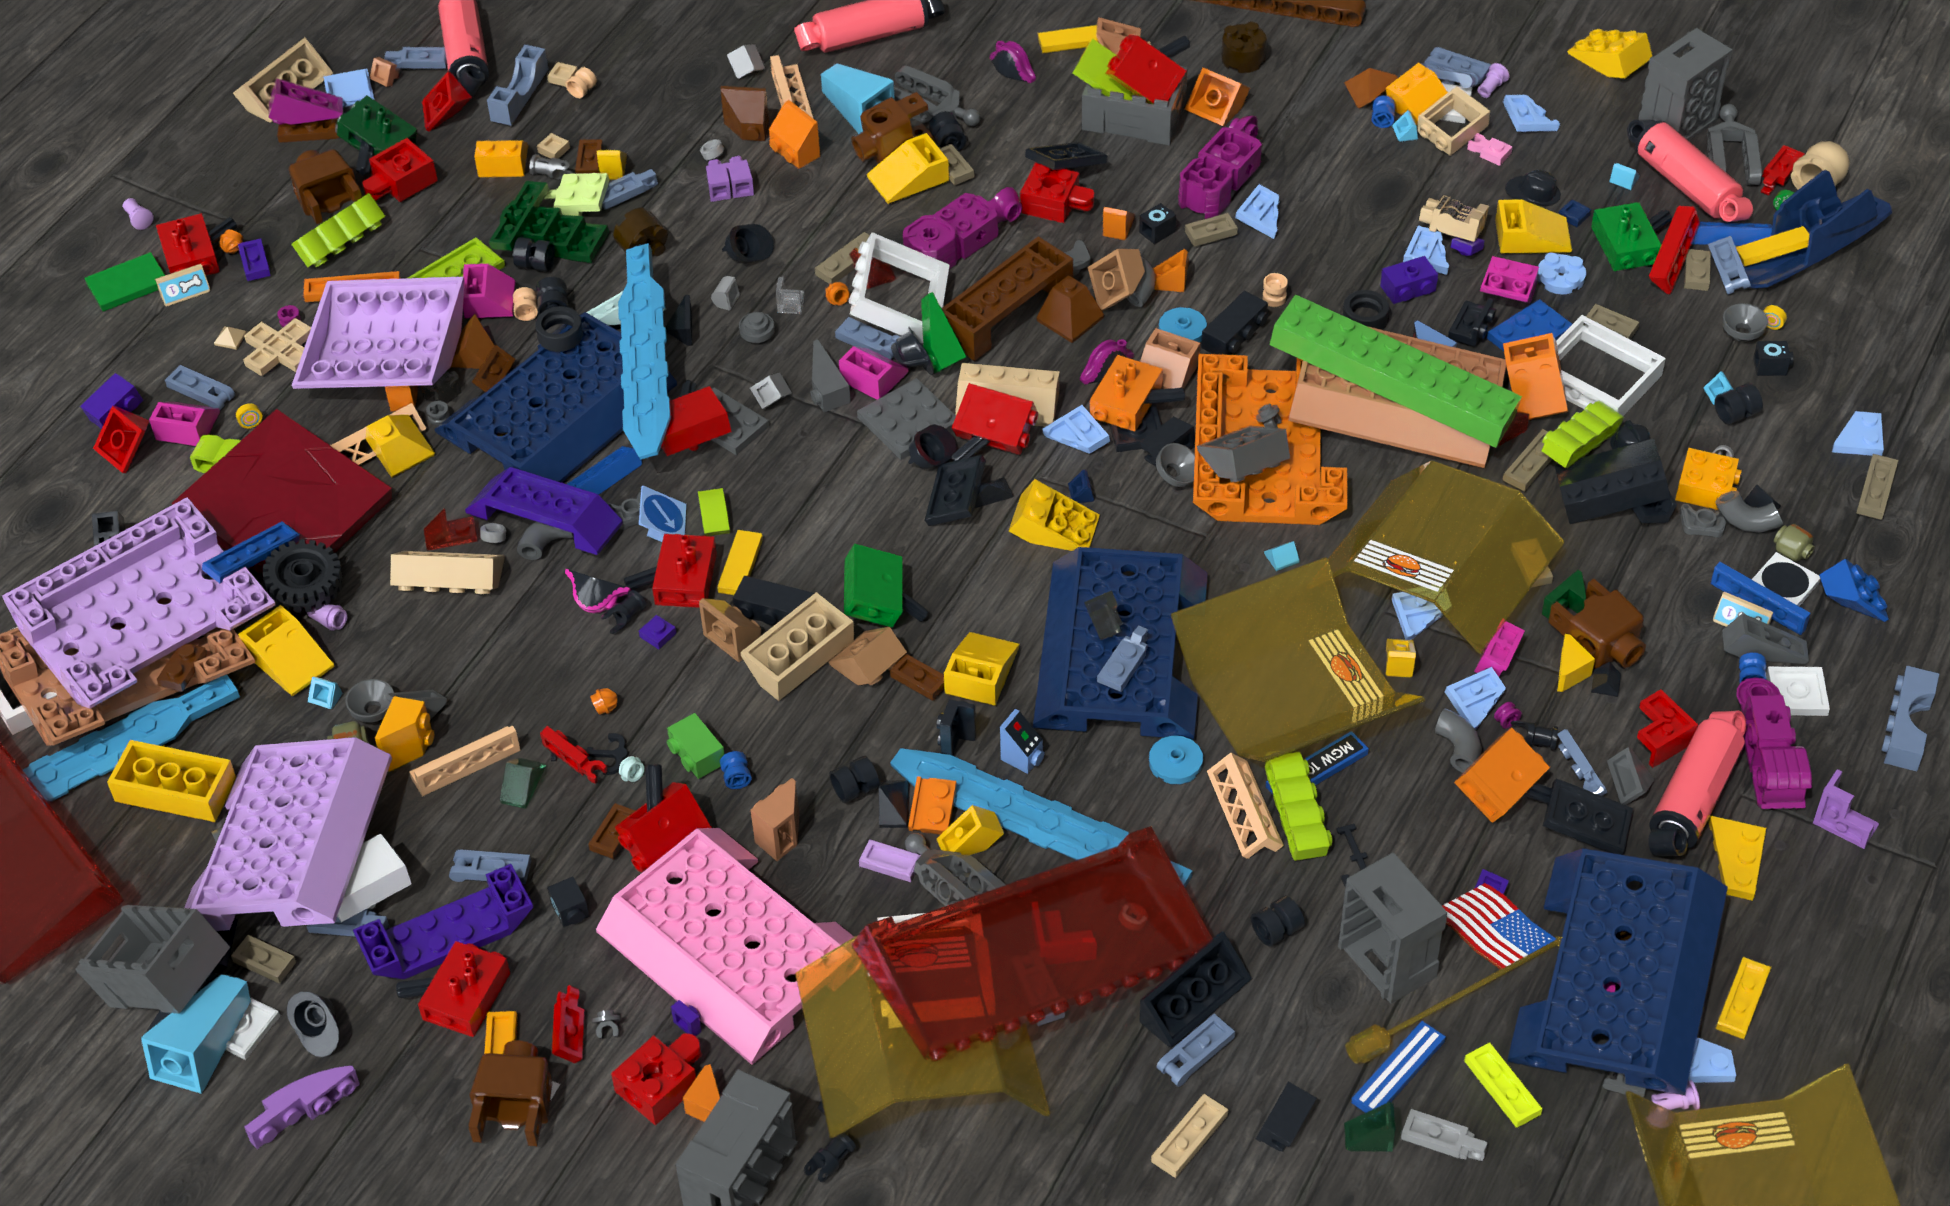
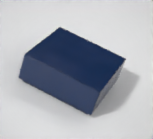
(1575, 213)

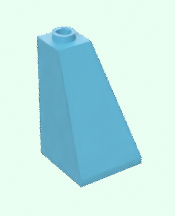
(855, 91)
(190, 1044)

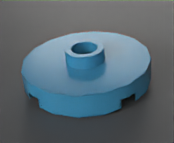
(1184, 323)
(1172, 769)

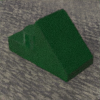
(1568, 594)

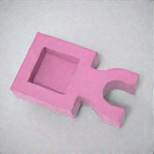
(1492, 150)

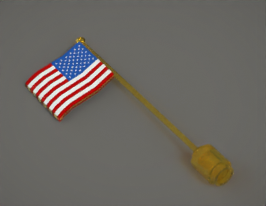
(1492, 930)

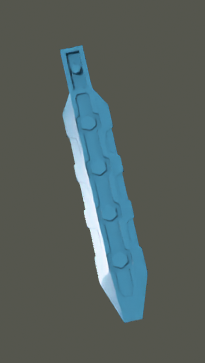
(643, 355)
(102, 749)
(1018, 810)

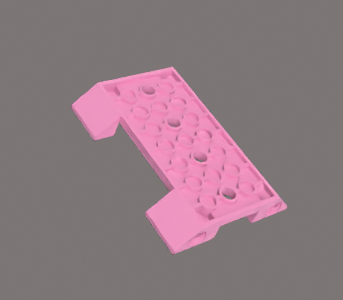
(706, 957)

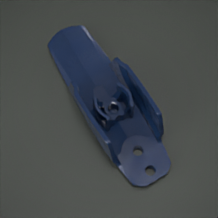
(1826, 220)

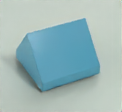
(1405, 127)
(1624, 176)
(1717, 385)
(1282, 556)
(324, 692)

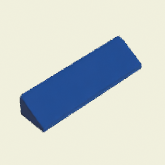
(1740, 232)
(608, 471)

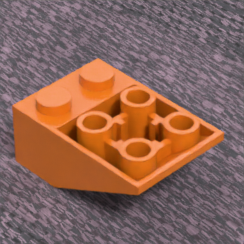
(1536, 375)

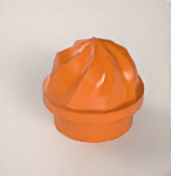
(230, 241)
(837, 293)
(604, 700)

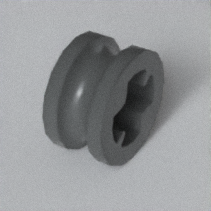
(437, 412)

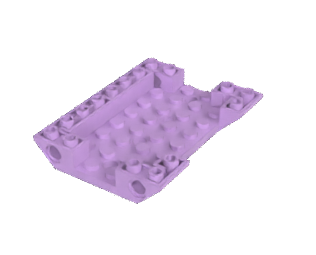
(123, 584)
(312, 835)

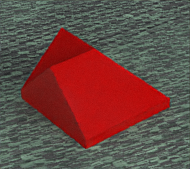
(444, 101)
(120, 437)

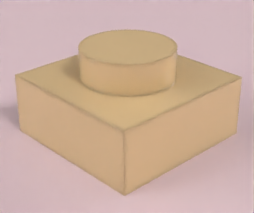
(561, 73)
(553, 146)

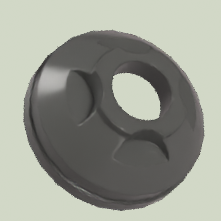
(1747, 317)
(1179, 458)
(366, 694)

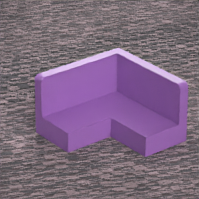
(1838, 818)

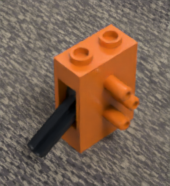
(1129, 392)

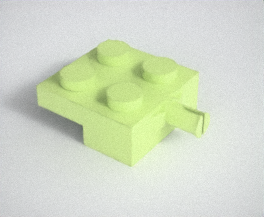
(580, 193)

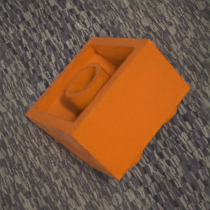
(1216, 97)
(795, 135)

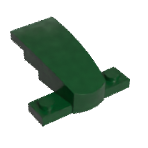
(570, 234)

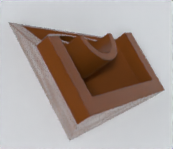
(1368, 85)
(472, 346)

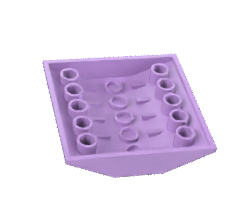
(383, 333)

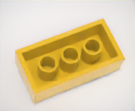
(172, 780)

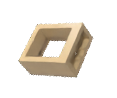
(1464, 105)

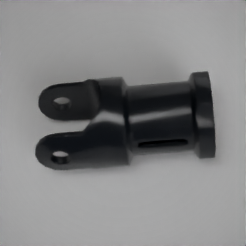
(625, 610)
(1538, 735)
(830, 1157)

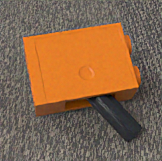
(1504, 776)

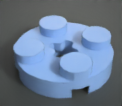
(1554, 264)

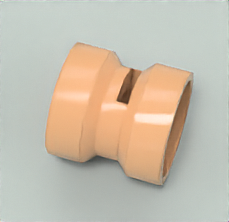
(578, 84)
(1275, 289)
(525, 304)

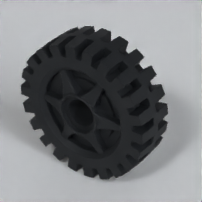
(302, 575)

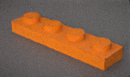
(315, 286)

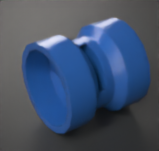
(1383, 111)
(1752, 666)
(735, 770)

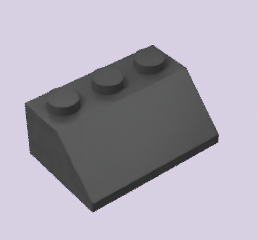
(1246, 451)

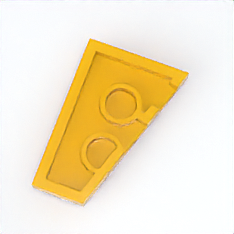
(1739, 854)

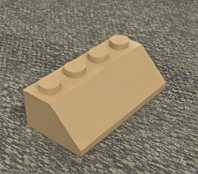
(297, 65)
(1028, 384)
(446, 571)
(798, 645)

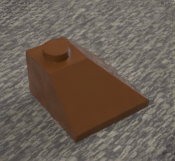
(745, 111)
(1070, 310)

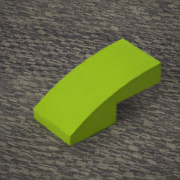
(713, 512)

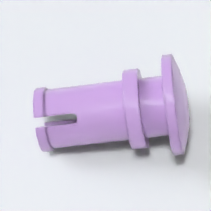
(1495, 77)
(139, 216)
(1673, 1101)

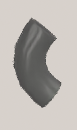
(1145, 286)
(1747, 517)
(537, 537)
(1463, 737)

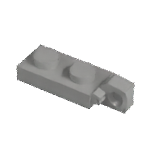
(1442, 1136)

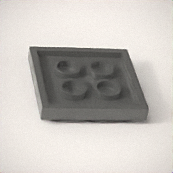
(903, 414)

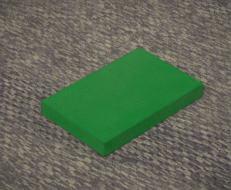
(125, 281)

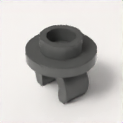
(1269, 415)
(606, 1018)

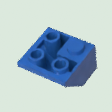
(1854, 589)

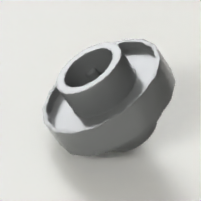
(756, 327)

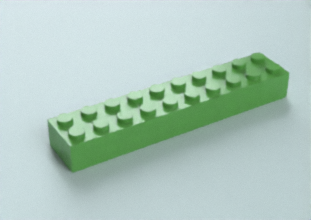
(1395, 370)

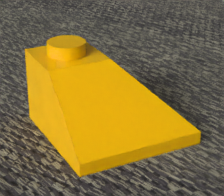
(398, 443)

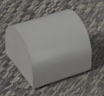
(726, 293)

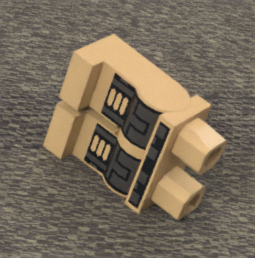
(1454, 218)

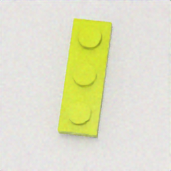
(1503, 1085)

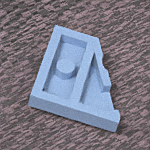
(1527, 115)
(1260, 211)
(1430, 245)
(1078, 431)
(1861, 435)
(1414, 613)
(1476, 695)
(1712, 1063)

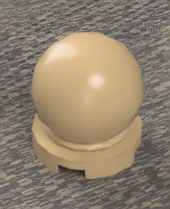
(1821, 157)

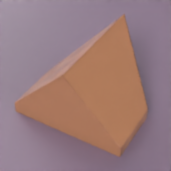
(1112, 33)

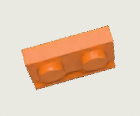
(932, 805)

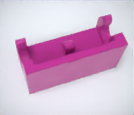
(1500, 649)

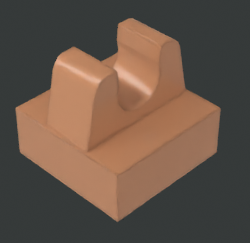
(383, 71)

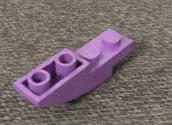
(307, 1095)

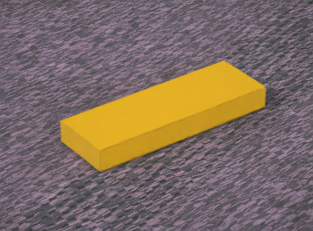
(1067, 39)
(1773, 246)
(740, 560)
(1743, 998)

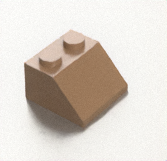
(1116, 276)
(727, 627)
(869, 656)

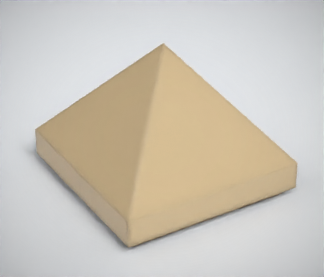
(230, 338)

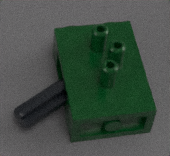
(372, 130)

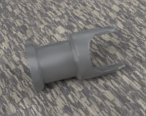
(550, 167)

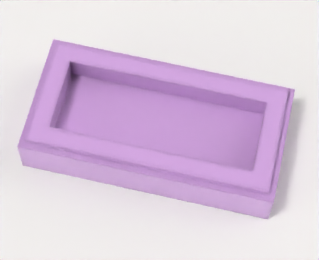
(889, 860)

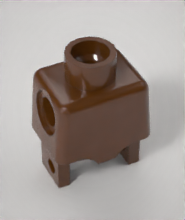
(888, 127)
(323, 182)
(1605, 627)
(511, 1091)

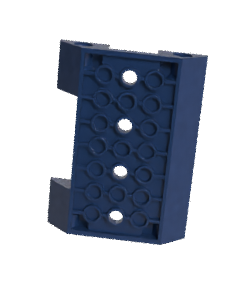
(574, 416)
(1076, 655)
(1659, 969)

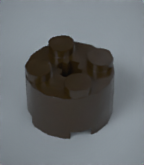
(1244, 47)
(639, 229)

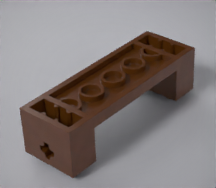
(1004, 290)

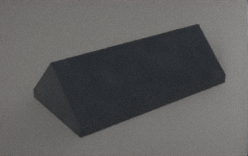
(1193, 991)

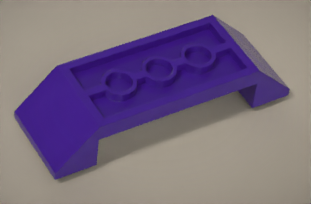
(551, 504)
(429, 937)

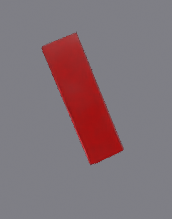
(1675, 248)

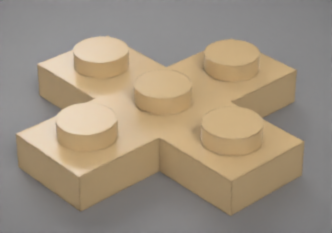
(276, 346)

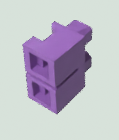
(735, 172)

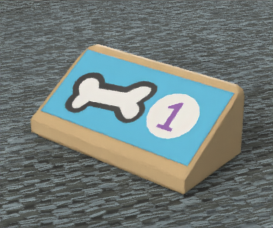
(183, 285)
(1731, 607)

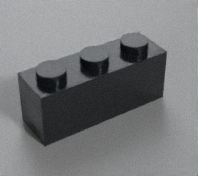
(1235, 324)
(767, 600)

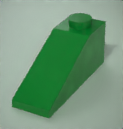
(938, 335)

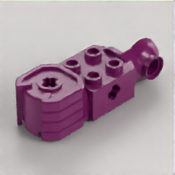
(1220, 167)
(962, 226)
(1777, 768)

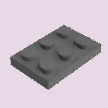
(744, 424)

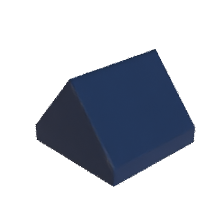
(1080, 488)

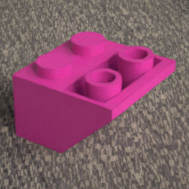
(1510, 279)
(487, 292)
(870, 371)
(182, 422)

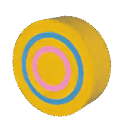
(1776, 317)
(248, 415)

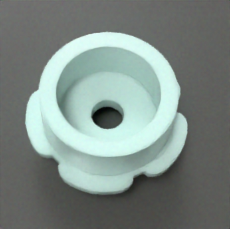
(631, 769)

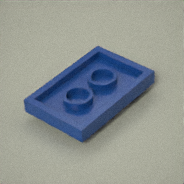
(1530, 322)

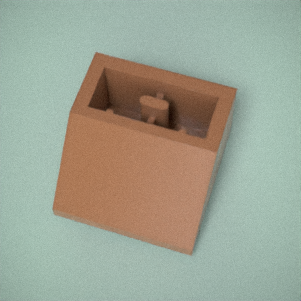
(1174, 355)
(777, 820)

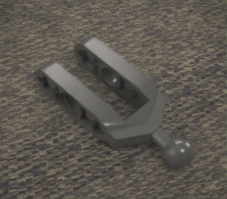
(935, 90)
(1735, 131)
(951, 886)

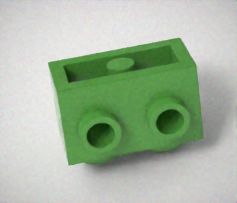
(695, 745)

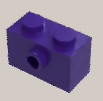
(1409, 279)
(113, 392)

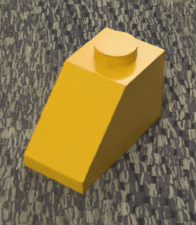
(971, 832)

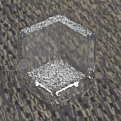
(788, 300)

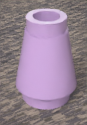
(330, 616)

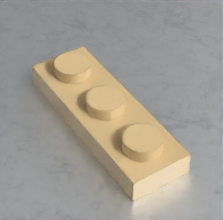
(1189, 1135)

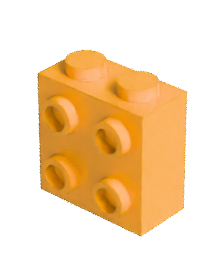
(1707, 478)

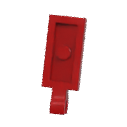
(1780, 168)
(573, 756)
(568, 1026)

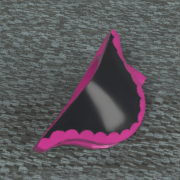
(593, 593)

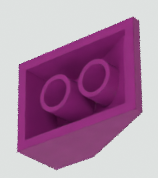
(300, 104)

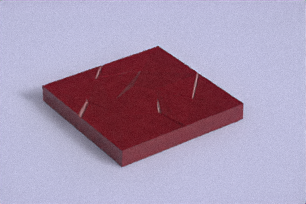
(290, 478)

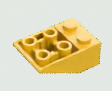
(1613, 51)
(910, 169)
(1530, 228)
(1052, 519)
(285, 650)
(979, 668)

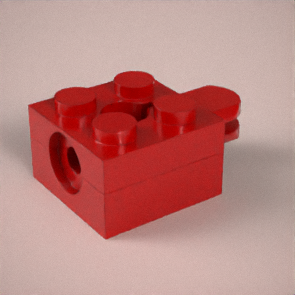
(400, 171)
(1053, 194)
(669, 1076)

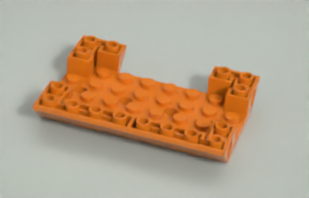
(1230, 401)

